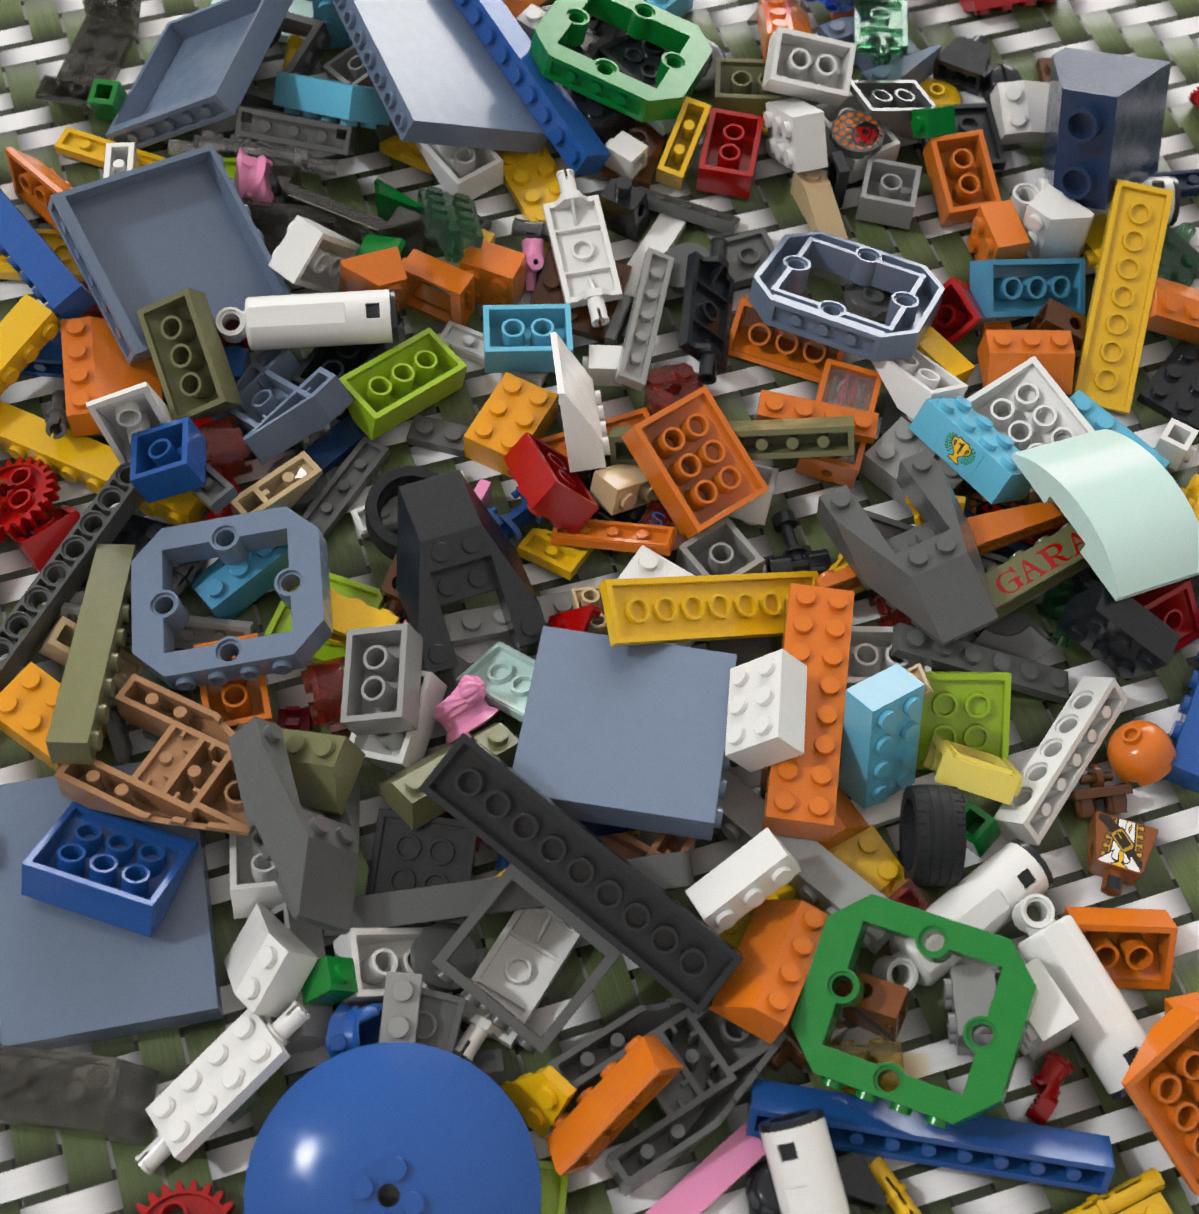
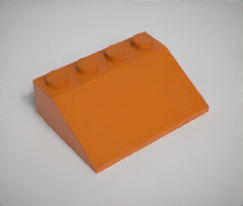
(95, 369)
(694, 462)
(1166, 1088)

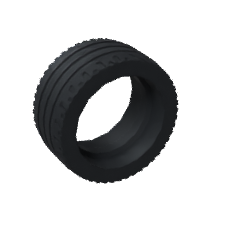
(380, 493)
(932, 835)

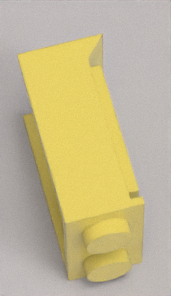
(973, 770)

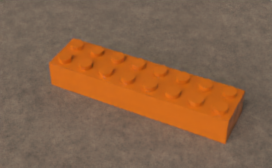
(804, 788)

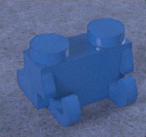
(515, 519)

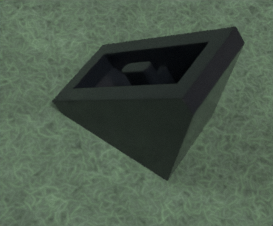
(860, 1184)

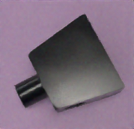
(964, 63)
(625, 208)

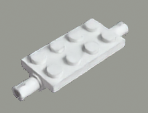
(582, 249)
(517, 974)
(218, 1084)

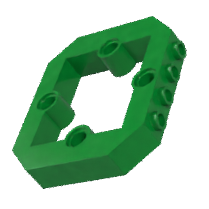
(600, 78)
(1006, 1017)

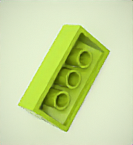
(402, 382)

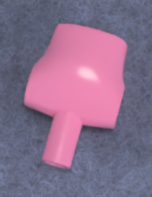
(535, 260)

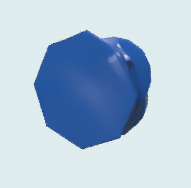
(353, 1027)

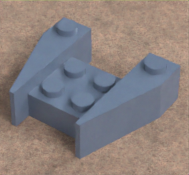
(914, 66)
(279, 411)

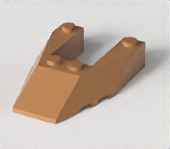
(183, 778)

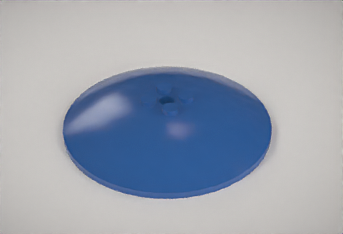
(399, 1120)

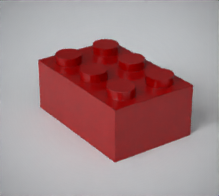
(729, 153)
(548, 484)

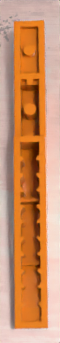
(990, 532)

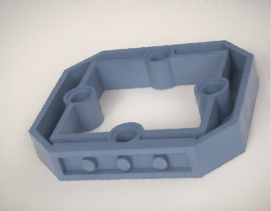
(785, 276)
(257, 656)

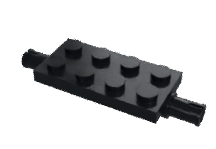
(708, 310)

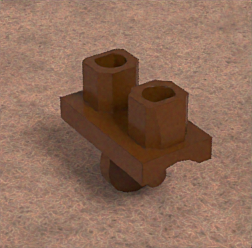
(1114, 796)

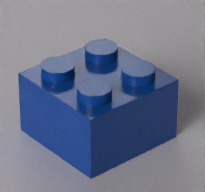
(168, 460)

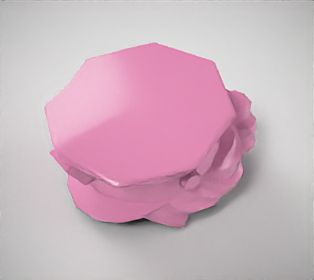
(253, 177)
(464, 708)

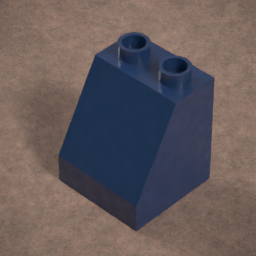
(1103, 122)

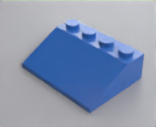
(108, 868)

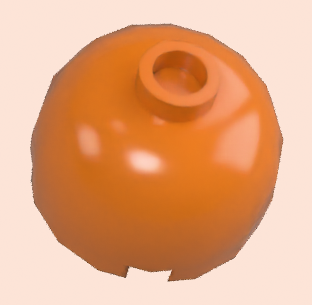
(1140, 752)

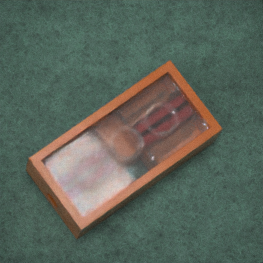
(848, 387)

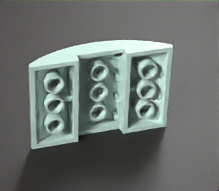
(1122, 507)

